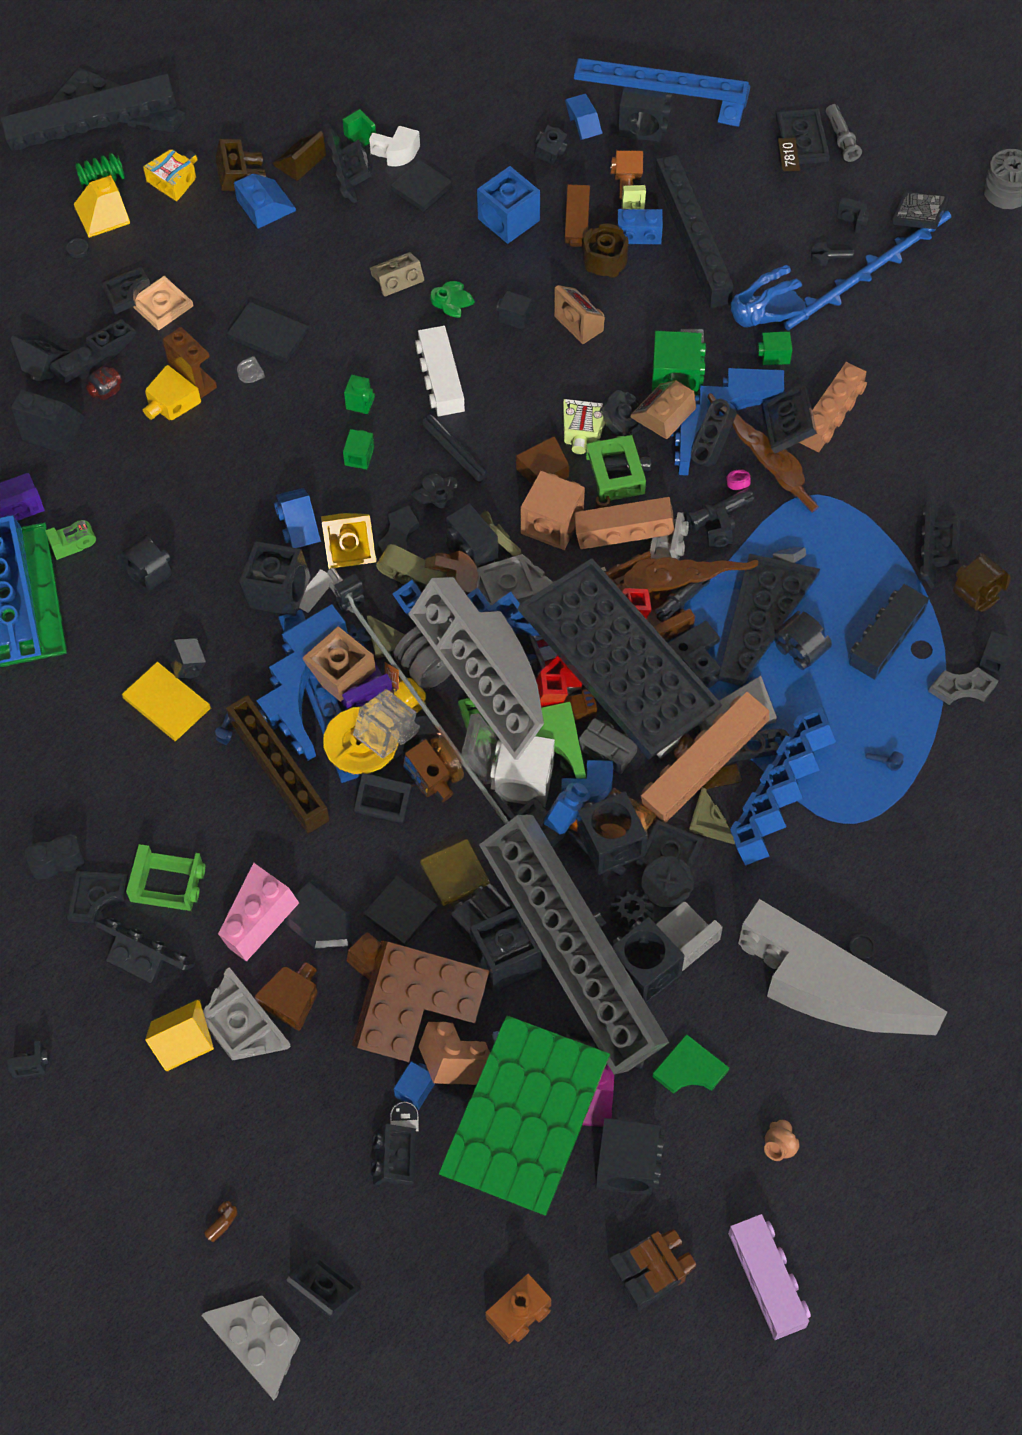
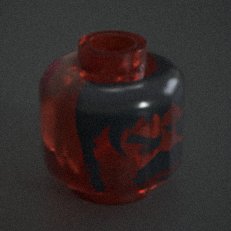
(103, 383)

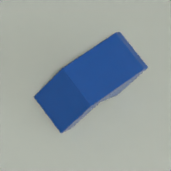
(585, 116)

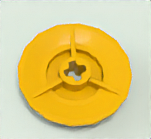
(343, 748)

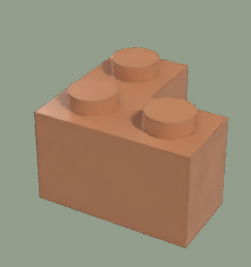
(449, 1058)

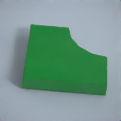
(690, 1066)

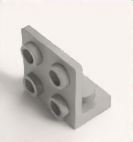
(690, 932)

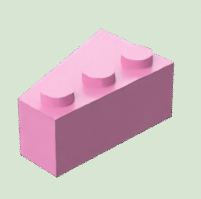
(256, 912)

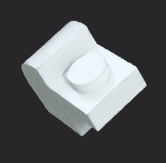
(397, 150)

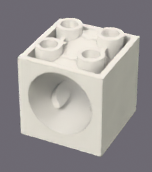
(526, 777)

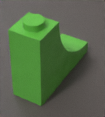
(561, 727)

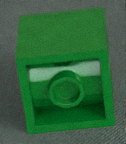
(679, 358)

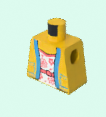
(172, 173)

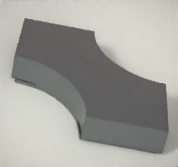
(953, 686)

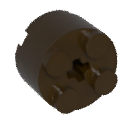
(605, 250)
(981, 582)

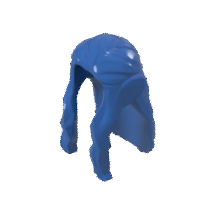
(773, 305)

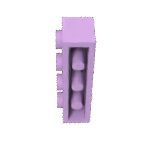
(768, 1276)

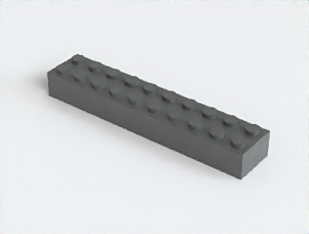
(573, 943)

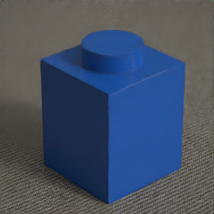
(414, 1085)

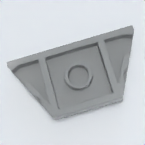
(513, 575)
(240, 1021)
(257, 1339)

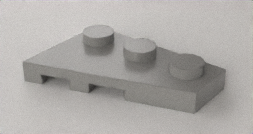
(756, 689)

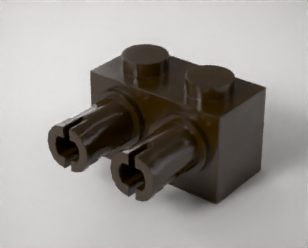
(232, 163)

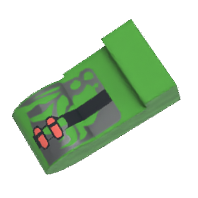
(71, 539)

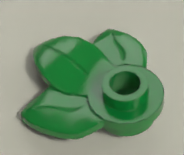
(451, 298)

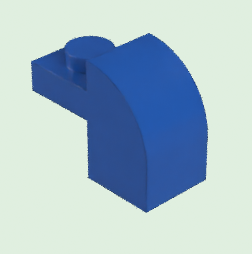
(732, 112)
(597, 782)

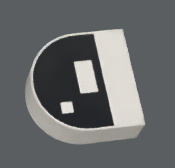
(405, 1115)

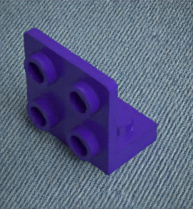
(19, 498)
(366, 690)

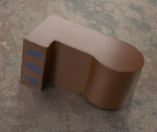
(583, 706)

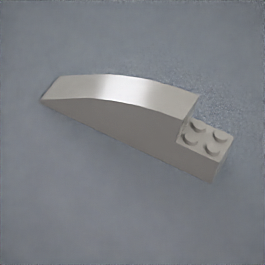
(483, 659)
(831, 982)

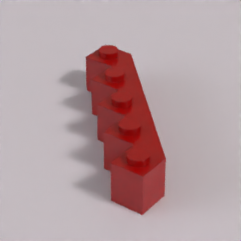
(556, 676)

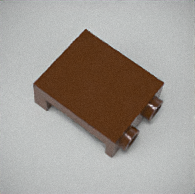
(185, 357)

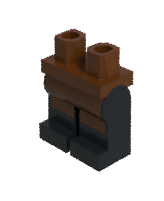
(651, 1268)

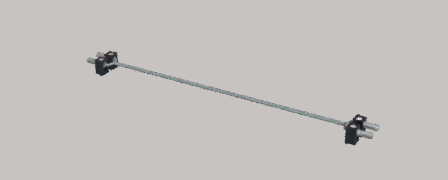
(348, 600)

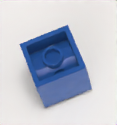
(508, 204)

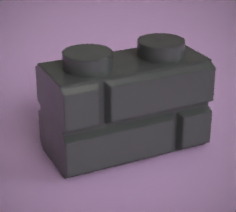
(607, 744)

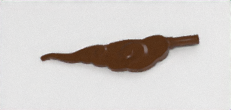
(782, 464)
(671, 573)

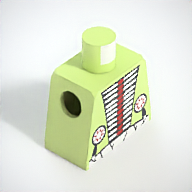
(582, 423)

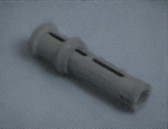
(846, 139)

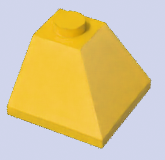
(101, 207)
(348, 539)

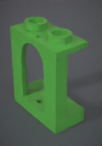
(618, 487)
(145, 860)

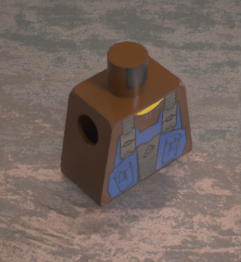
(427, 771)

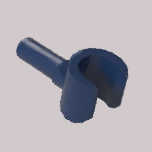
(222, 734)
(893, 762)

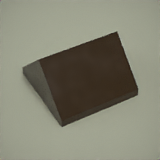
(302, 155)

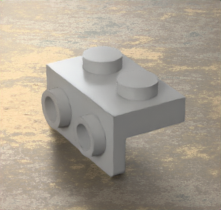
(673, 544)

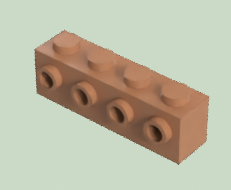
(835, 403)
(624, 523)

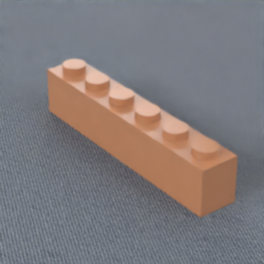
(705, 756)

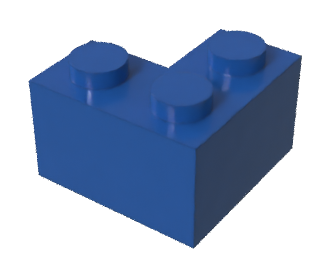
(299, 519)

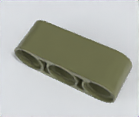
(406, 567)

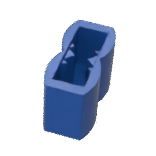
(566, 807)

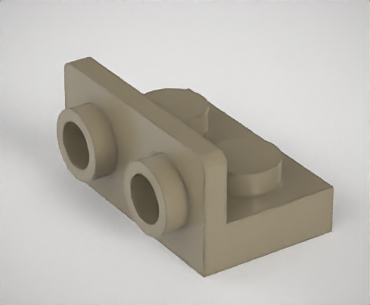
(398, 273)

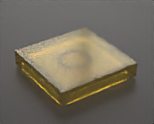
(454, 872)

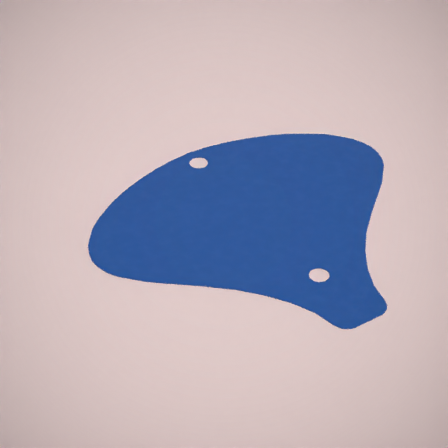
(865, 715)

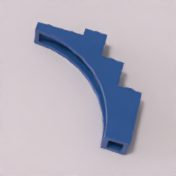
(741, 389)
(290, 675)

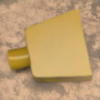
(170, 395)

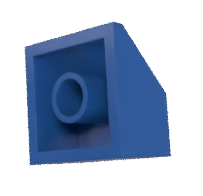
(262, 199)

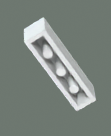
(440, 370)

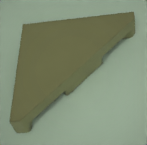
(503, 537)
(387, 635)
(709, 820)

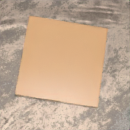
(162, 303)

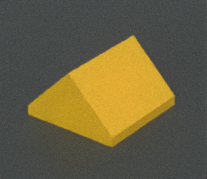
(179, 1036)

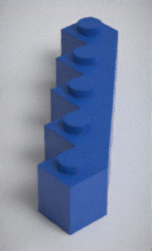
(508, 605)
(779, 784)

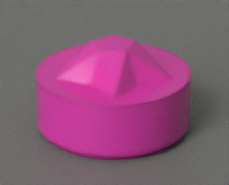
(738, 480)

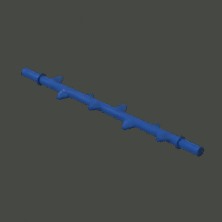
(873, 262)

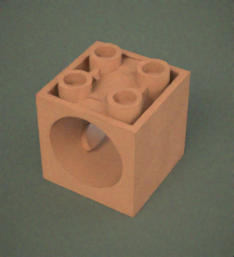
(551, 510)

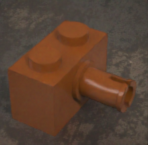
(627, 167)
(519, 1309)

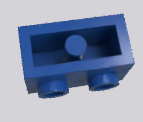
(641, 225)

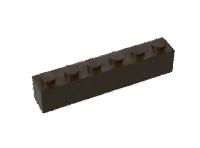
(278, 764)

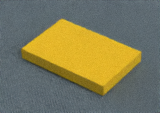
(166, 701)

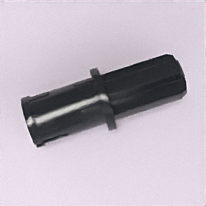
(621, 464)

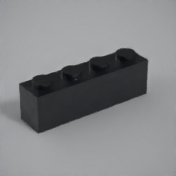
(888, 631)

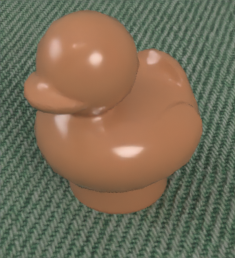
(780, 1141)

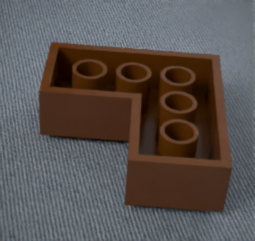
(404, 986)

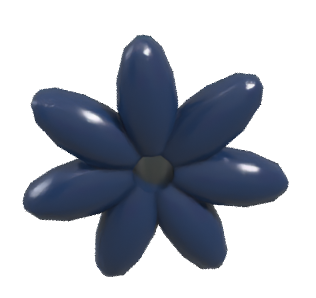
(359, 635)

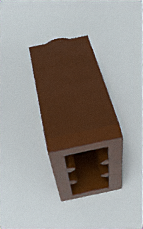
(577, 214)

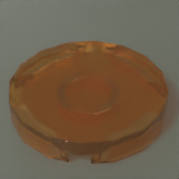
(448, 757)

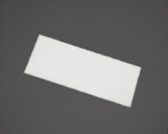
(315, 590)

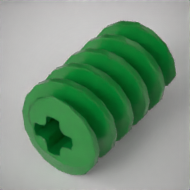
(99, 170)

